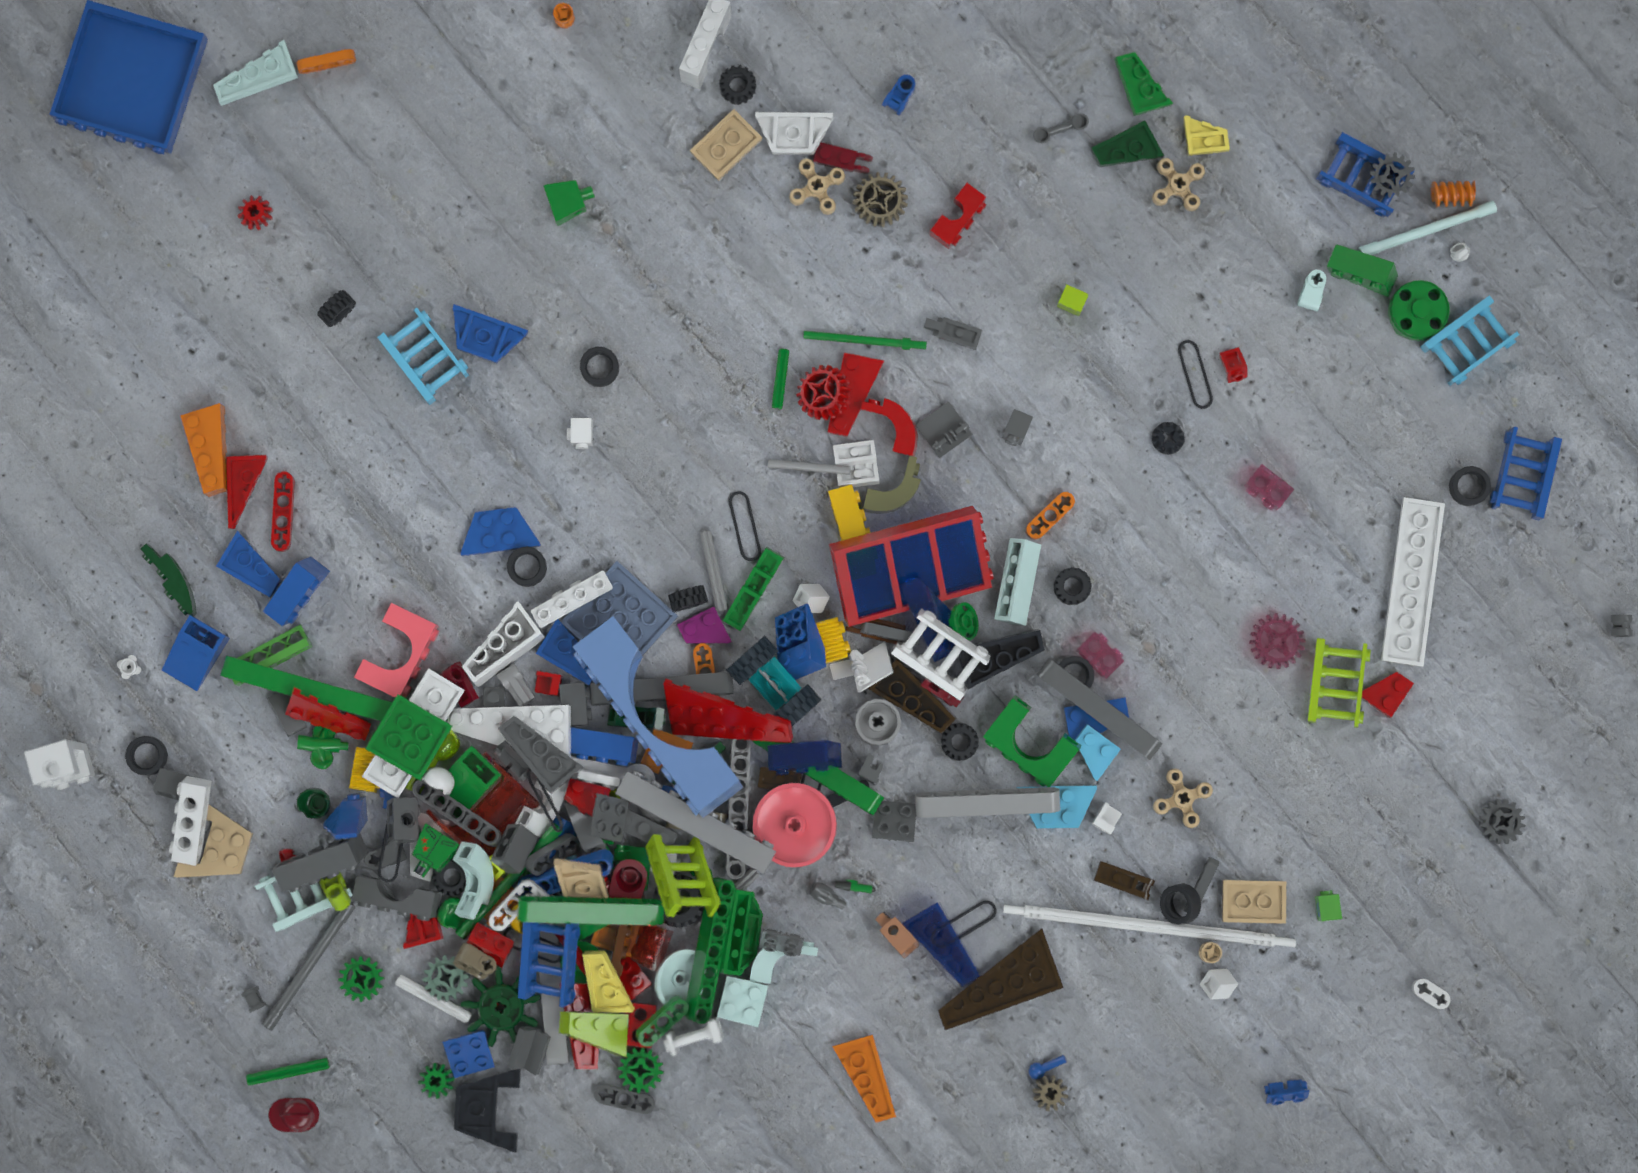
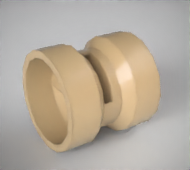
(1210, 955)

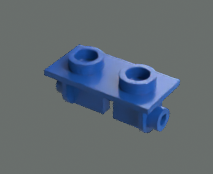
(1295, 1092)

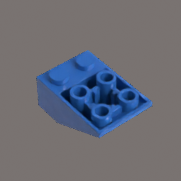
(799, 642)
(194, 652)

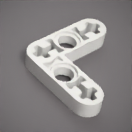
(536, 891)

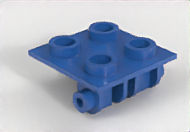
(468, 1054)

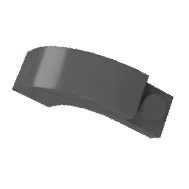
(582, 828)

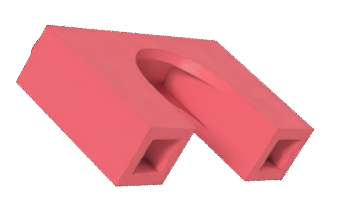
(420, 633)

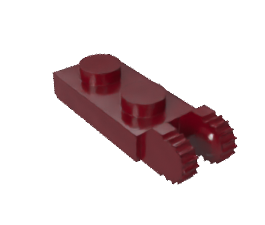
(841, 158)

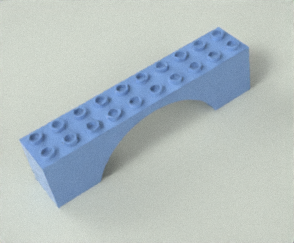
(697, 773)

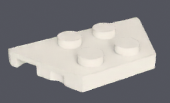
(794, 132)

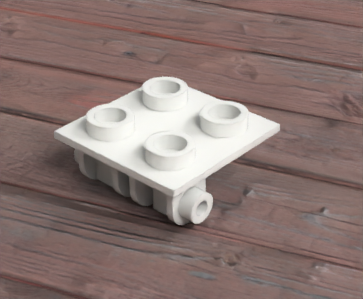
(870, 666)

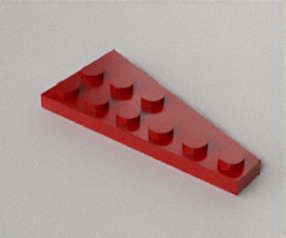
(718, 717)

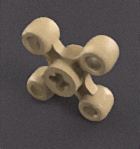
(1184, 179)
(821, 194)
(1191, 795)

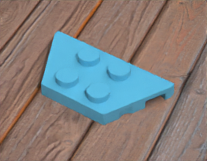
(1073, 806)

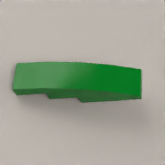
(753, 589)

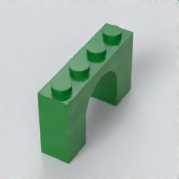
(1043, 768)

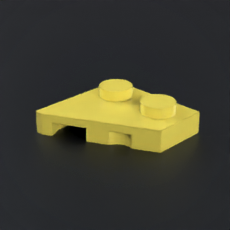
(1204, 138)

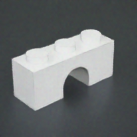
(536, 819)

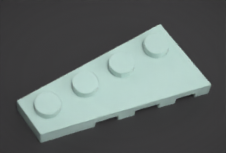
(264, 73)

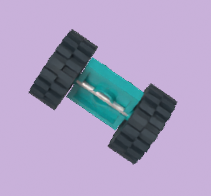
(774, 681)

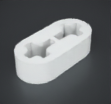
(1433, 990)

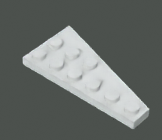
(483, 723)

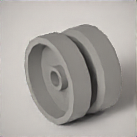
(880, 710)

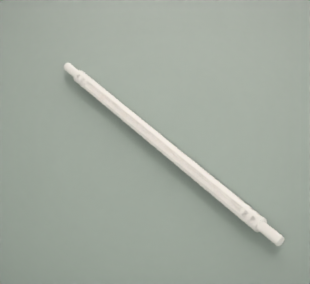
(1149, 926)

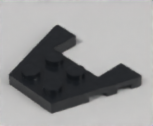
(478, 1109)

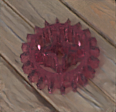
(1291, 630)

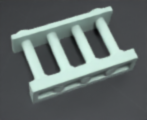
(303, 911)

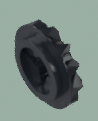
(1169, 447)

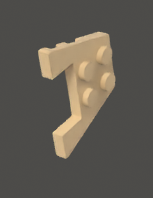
(224, 848)

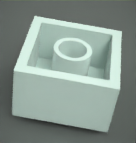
(742, 1001)

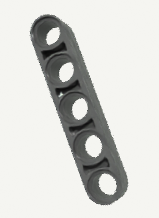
(448, 809)

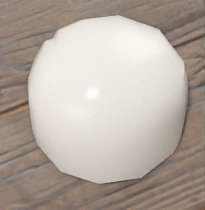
(439, 779)

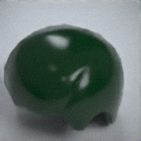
(313, 803)

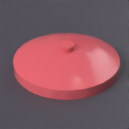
(797, 824)

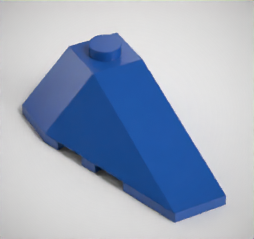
(348, 817)

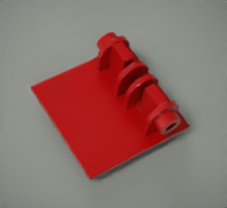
(633, 978)

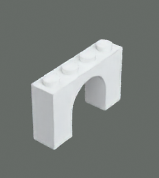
(713, 21)

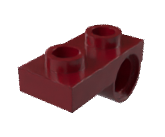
(459, 677)

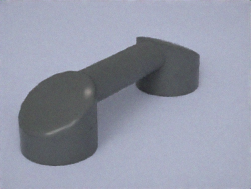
(1078, 122)

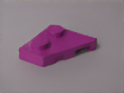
(704, 628)

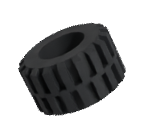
(688, 917)

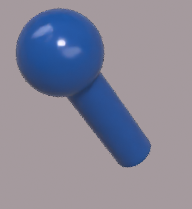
(1038, 1070)

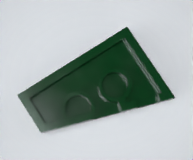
(1128, 146)

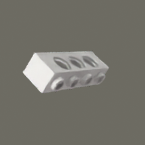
(199, 790)

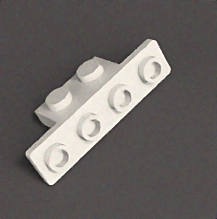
(571, 599)
(600, 773)

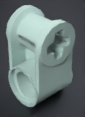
(1312, 294)

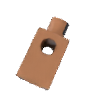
(903, 940)

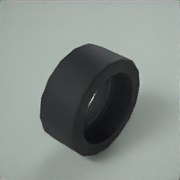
(599, 351)
(1478, 472)
(511, 566)
(1084, 663)
(130, 752)
(1167, 905)

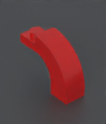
(906, 431)

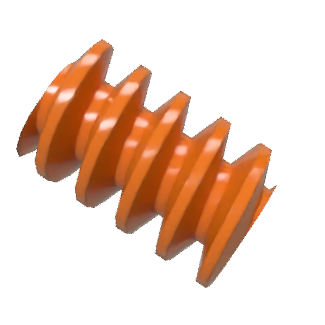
(1453, 193)

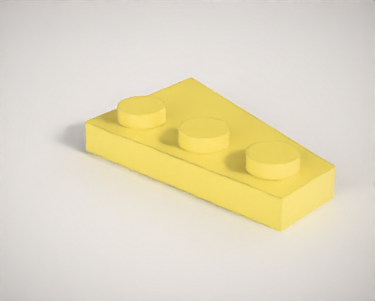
(604, 984)

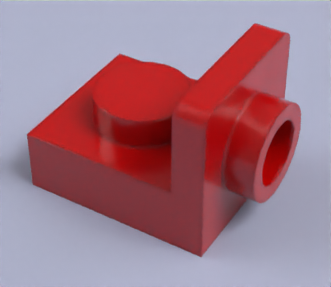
(1234, 365)

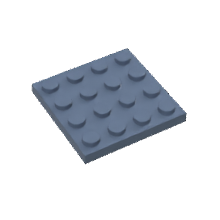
(631, 604)

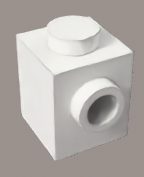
(581, 432)

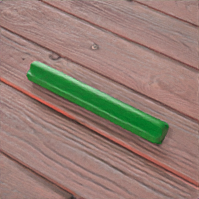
(287, 1071)

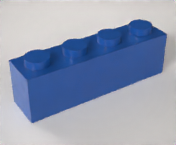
(603, 746)

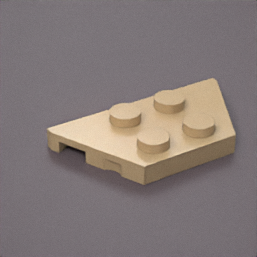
(580, 879)

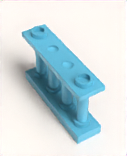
(1467, 321)
(415, 374)

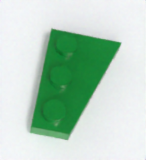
(1141, 89)

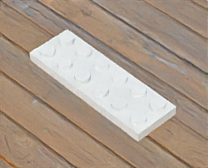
(435, 696)

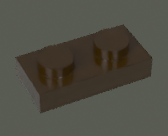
(770, 780)

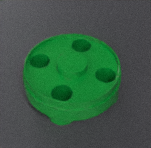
(1418, 310)

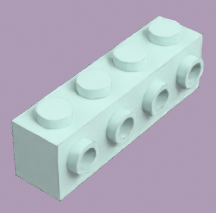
(1017, 581)

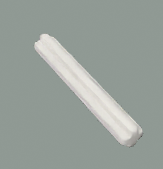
(419, 991)

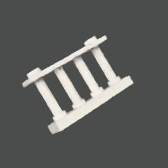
(939, 674)
(712, 1031)

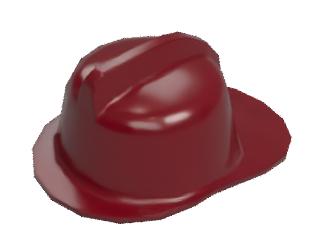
(628, 880)
(293, 1114)

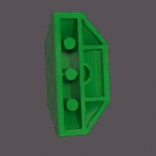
(742, 933)

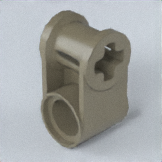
(474, 961)

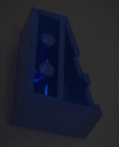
(804, 757)

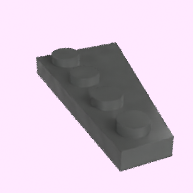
(541, 756)

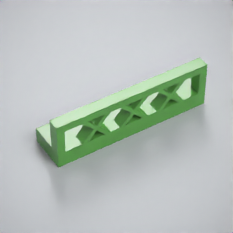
(282, 656)

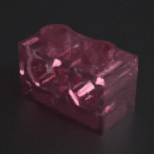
(1271, 483)
(1096, 658)

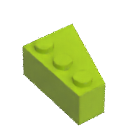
(598, 1029)

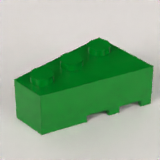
(1363, 269)

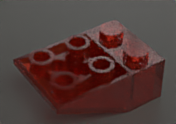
(651, 946)

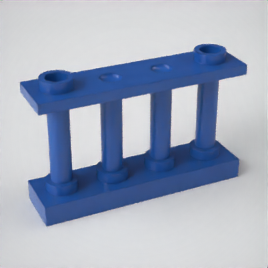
(1364, 154)
(1541, 487)
(530, 966)

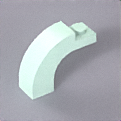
(478, 879)
(765, 961)

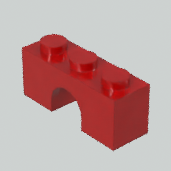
(948, 231)

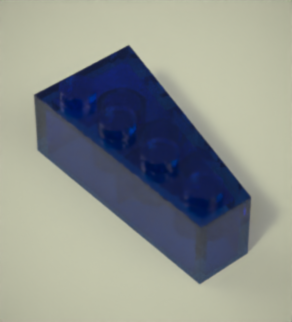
(943, 942)

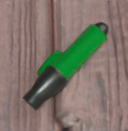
(853, 885)

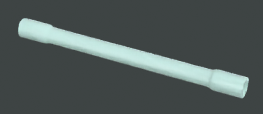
(1477, 212)

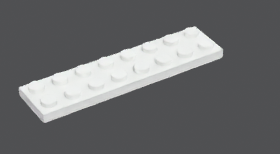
(1412, 582)

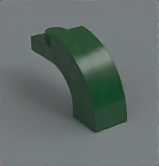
(650, 717)

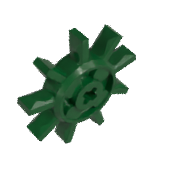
(490, 1000)

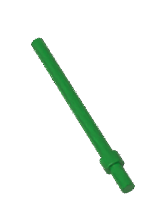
(904, 343)

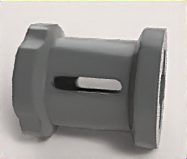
(253, 999)

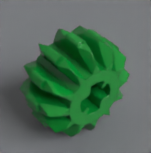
(436, 1073)

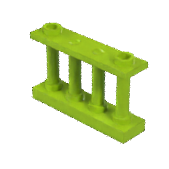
(1319, 691)
(668, 885)

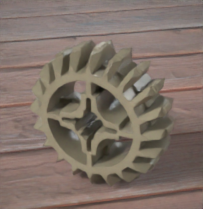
(888, 195)

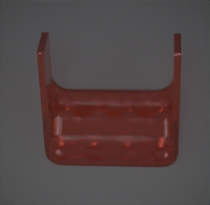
(498, 808)

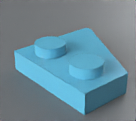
(1096, 750)

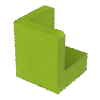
(1072, 300)

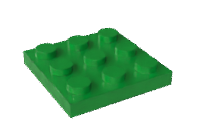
(408, 737)

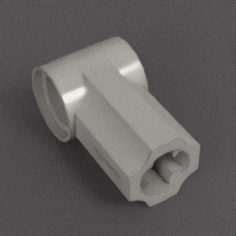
(513, 681)

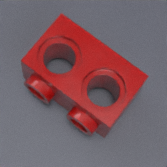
(491, 943)
(635, 1023)

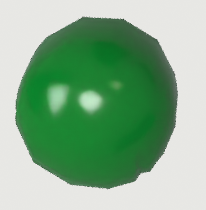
(447, 916)

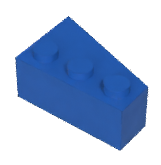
(296, 591)

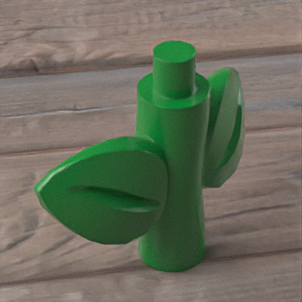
(322, 746)

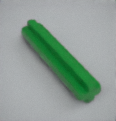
(780, 378)

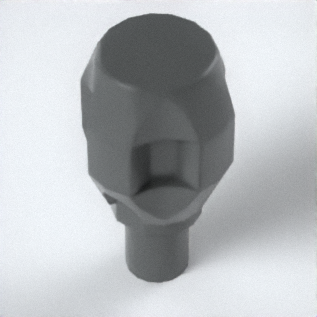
(826, 895)

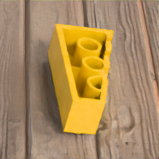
(847, 512)

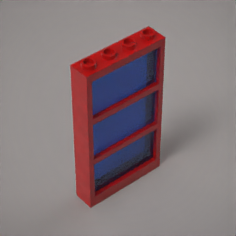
(940, 549)

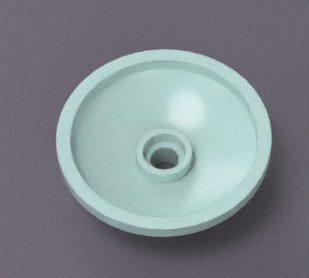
(675, 964)

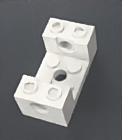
(60, 764)

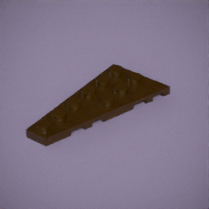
(1015, 979)

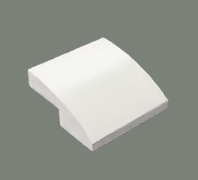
(863, 463)

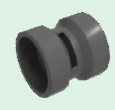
(1621, 625)

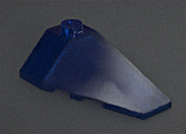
(920, 596)

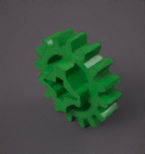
(357, 969)
(639, 1084)

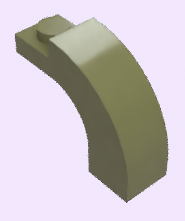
(890, 501)

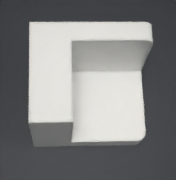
(813, 595)
(1106, 818)
(1218, 984)

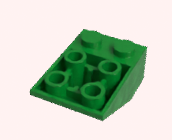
(472, 779)

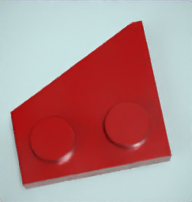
(422, 931)

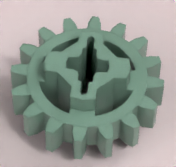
(437, 983)

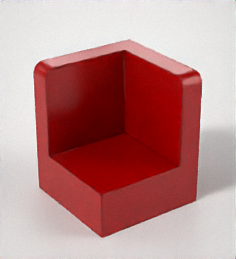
(548, 683)

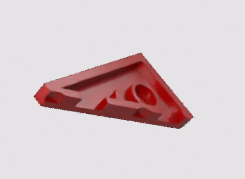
(241, 480)

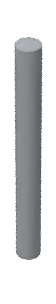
(809, 466)

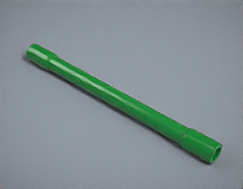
(469, 924)

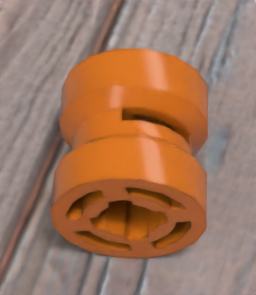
(561, 12)

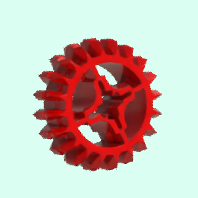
(832, 376)

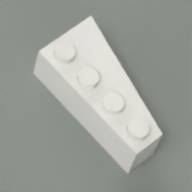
(503, 646)

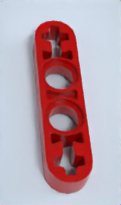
(282, 511)

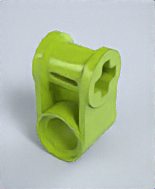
(336, 891)

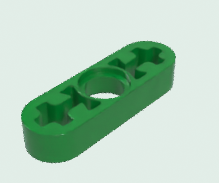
(677, 1015)

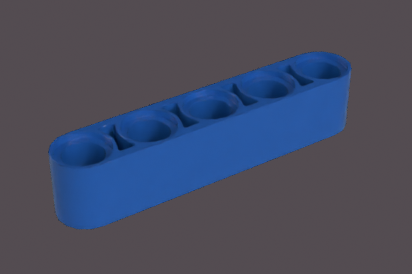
(551, 875)

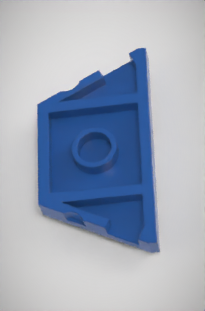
(485, 335)
(498, 532)

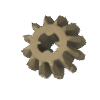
(1056, 1096)

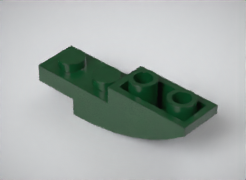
(176, 585)

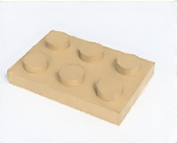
(726, 144)
(1254, 901)

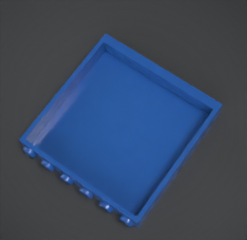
(128, 77)

